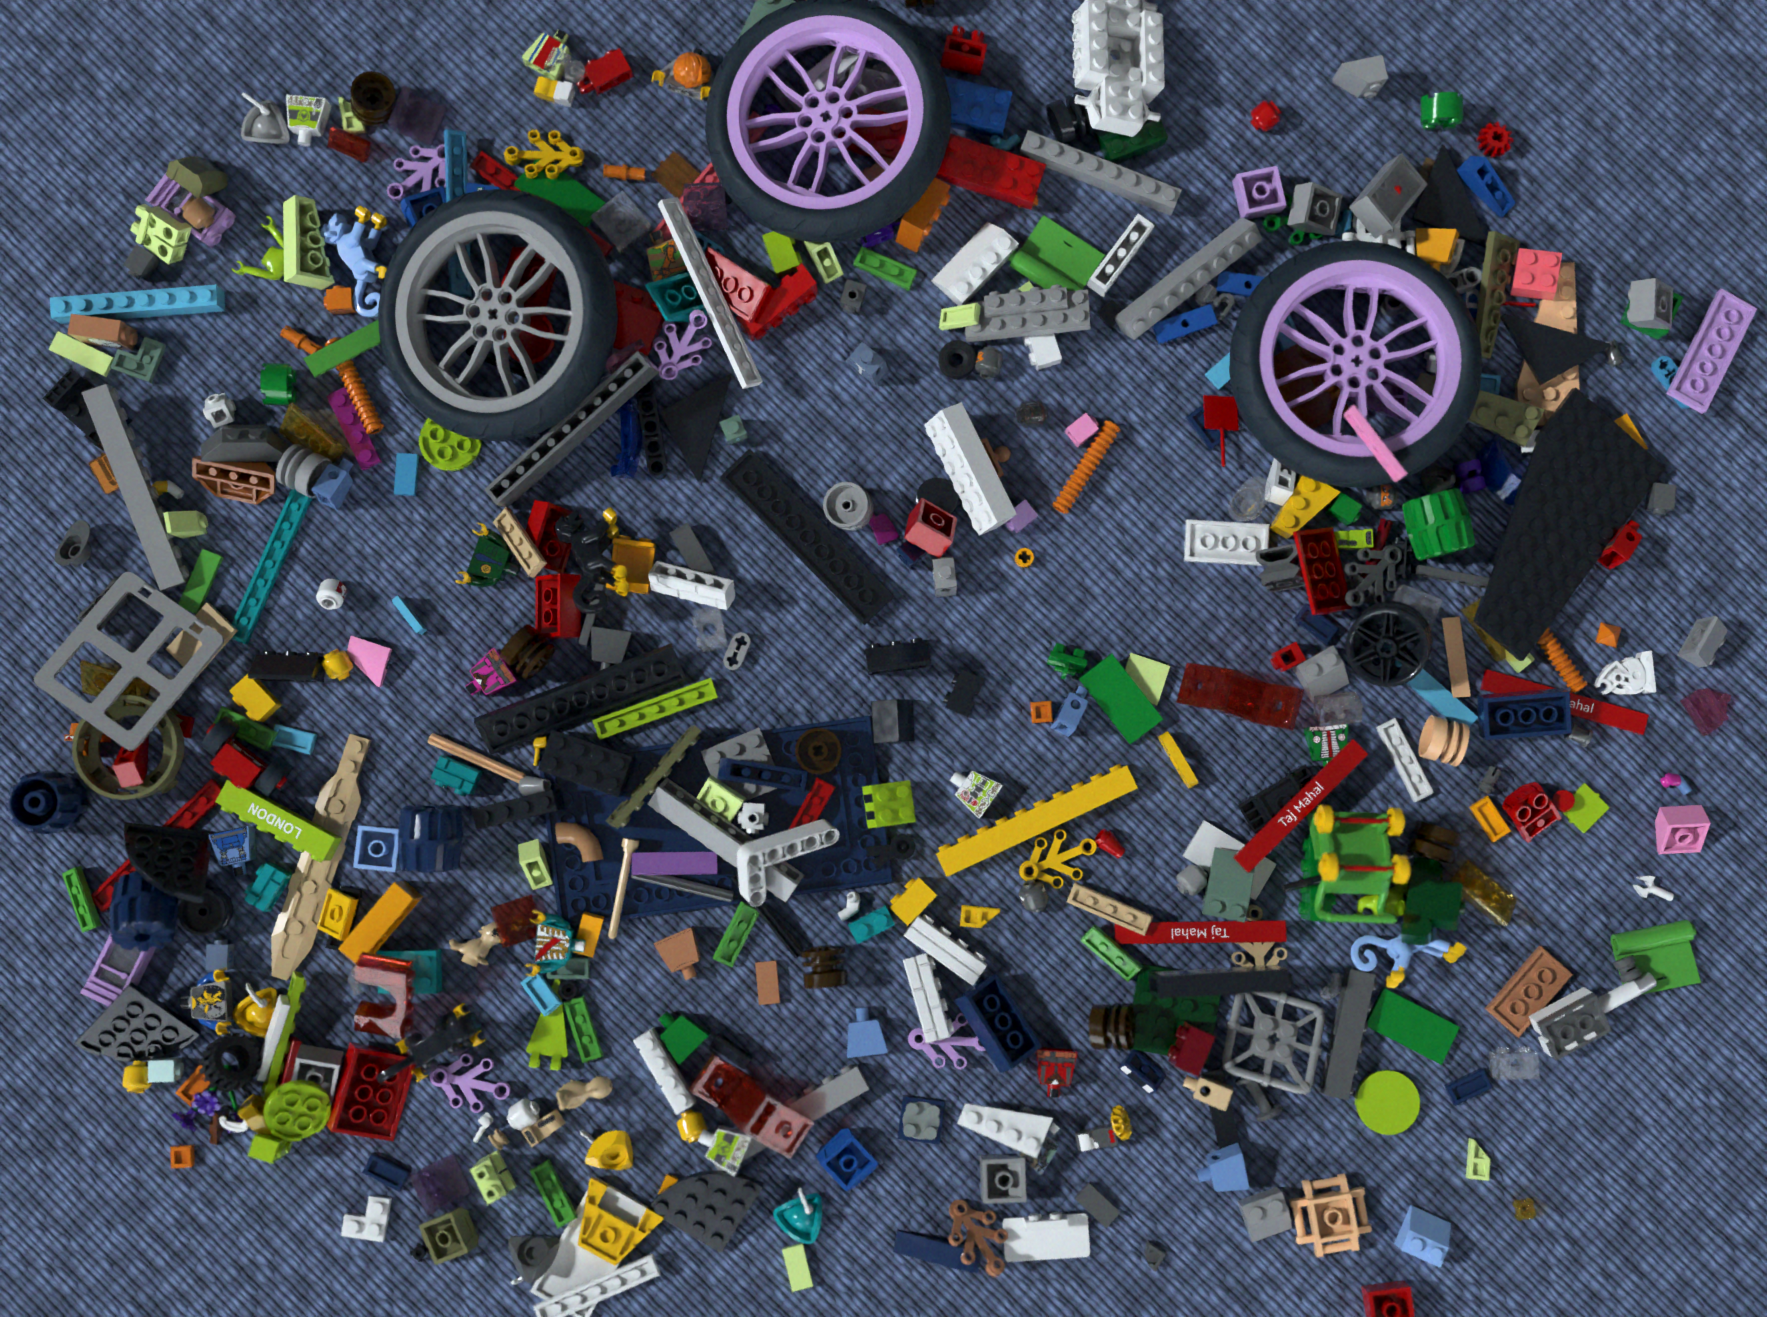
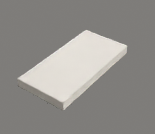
(1224, 542)
(1202, 848)

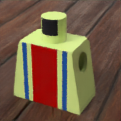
(540, 50)

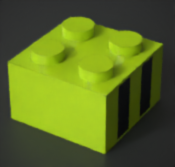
(888, 804)

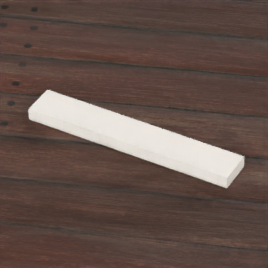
(599, 1288)

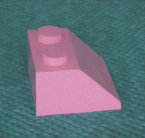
(1681, 829)

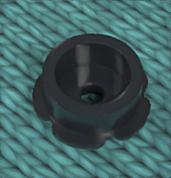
(568, 984)

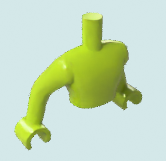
(272, 260)

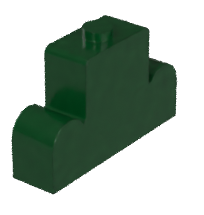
(1430, 903)

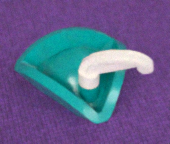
(801, 1217)

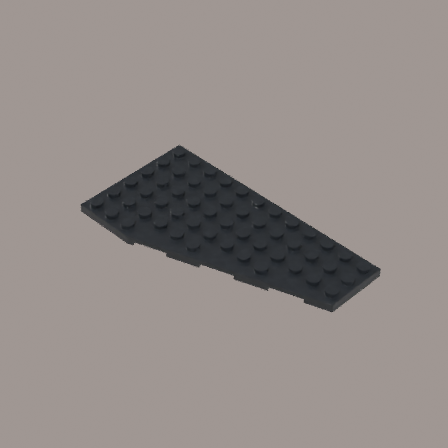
(1567, 509)

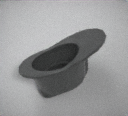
(75, 547)

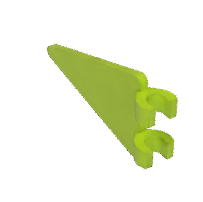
(549, 1037)

